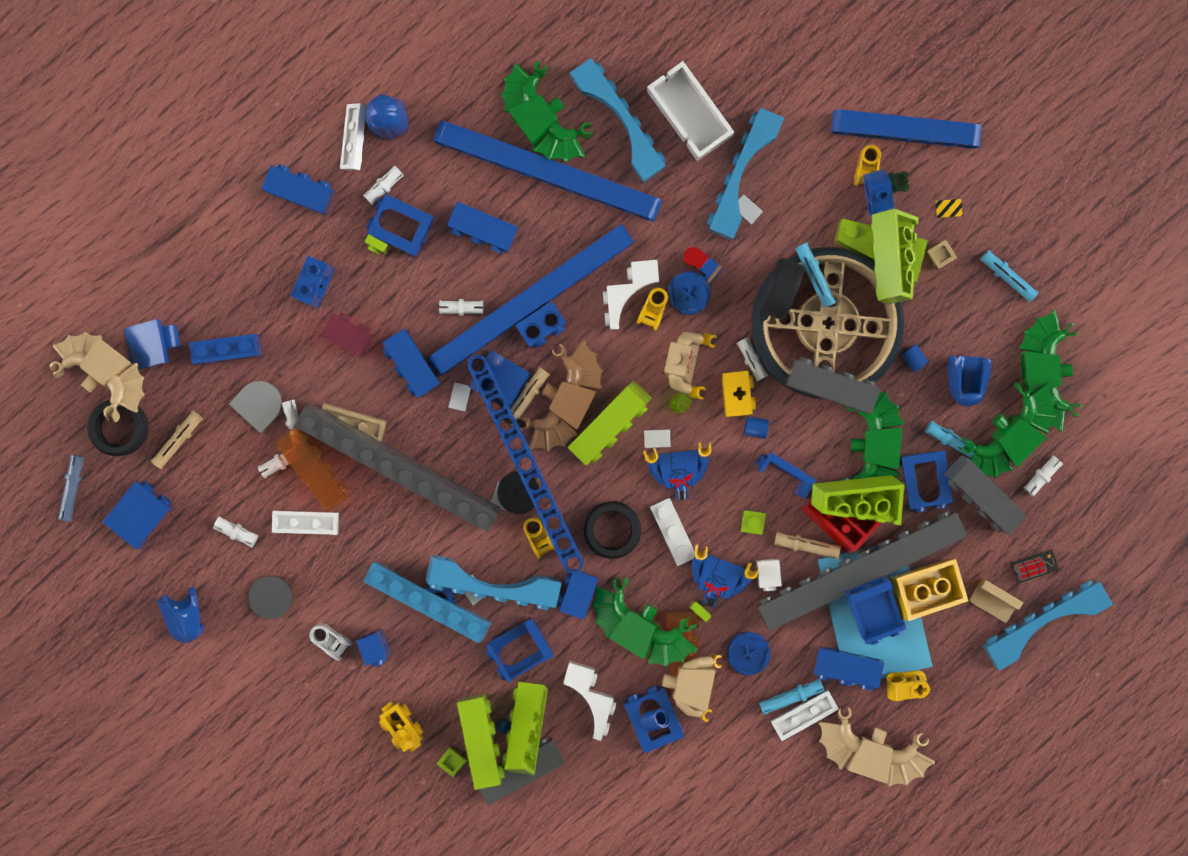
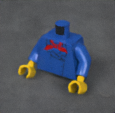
(679, 469)
(719, 576)

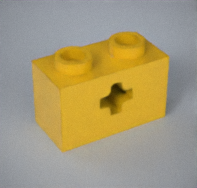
(730, 383)

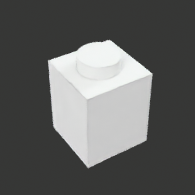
(768, 574)

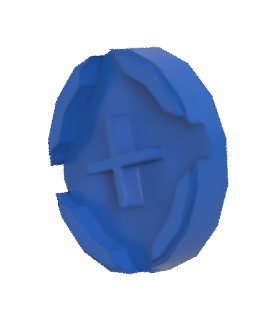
(689, 292)
(748, 653)

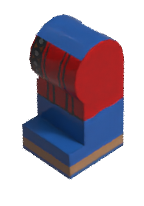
(696, 258)

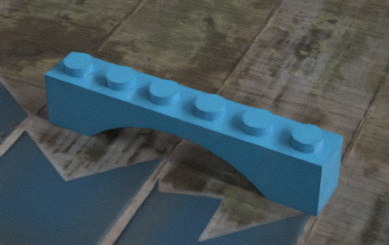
(592, 83)
(763, 132)
(535, 590)
(426, 602)
(1008, 646)

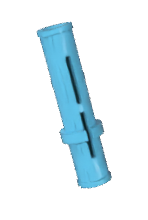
(815, 275)
(1028, 292)
(946, 437)
(792, 696)

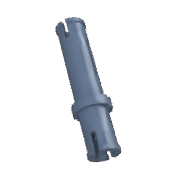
(72, 478)

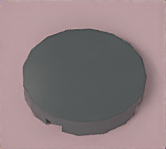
(270, 597)

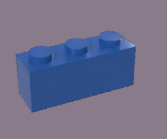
(298, 189)
(482, 228)
(225, 349)
(410, 364)
(848, 668)

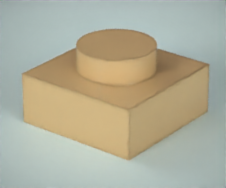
(941, 254)

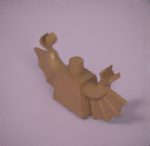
(569, 401)

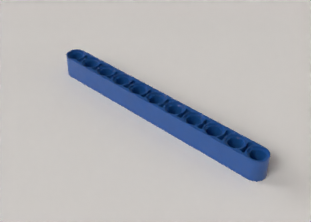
(547, 171)
(531, 300)
(525, 452)

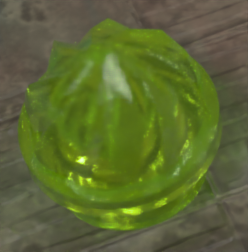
(680, 402)

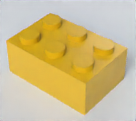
(928, 589)

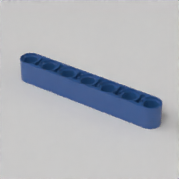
(906, 129)

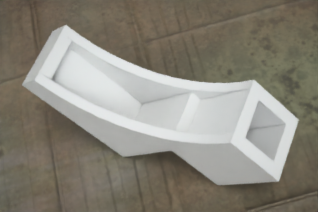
(642, 274)
(581, 678)

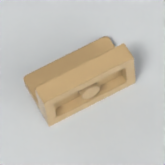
(994, 600)

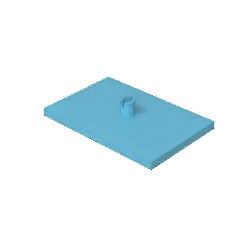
(900, 653)

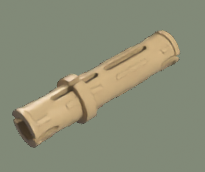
(531, 389)
(162, 458)
(807, 545)

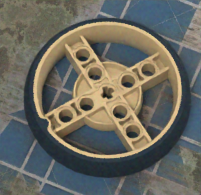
(833, 262)

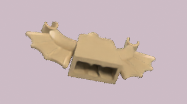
(104, 367)
(873, 756)

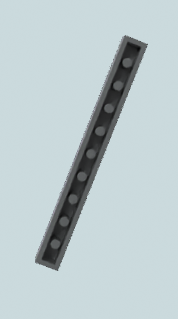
(397, 466)
(867, 567)

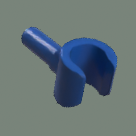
(503, 725)

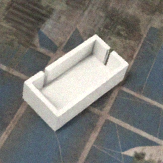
(690, 111)

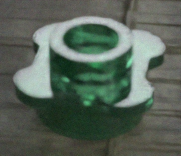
(903, 178)

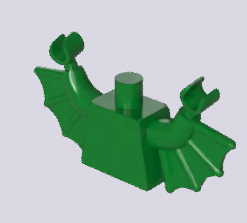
(538, 118)
(1043, 365)
(1015, 435)
(879, 443)
(638, 630)

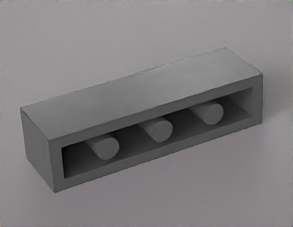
(833, 386)
(985, 495)
(548, 759)

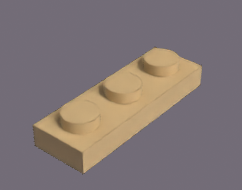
(371, 425)

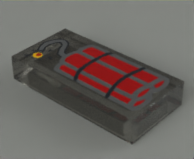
(1034, 566)

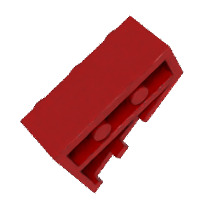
(845, 531)

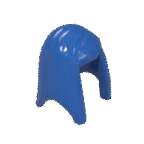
(386, 117)
(968, 378)
(182, 617)

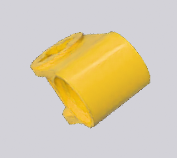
(865, 166)
(653, 310)
(538, 538)
(905, 684)

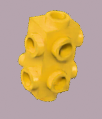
(404, 732)

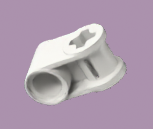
(331, 641)

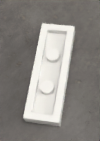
(353, 137)
(305, 522)
(673, 531)
(804, 715)

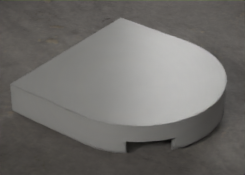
(258, 404)

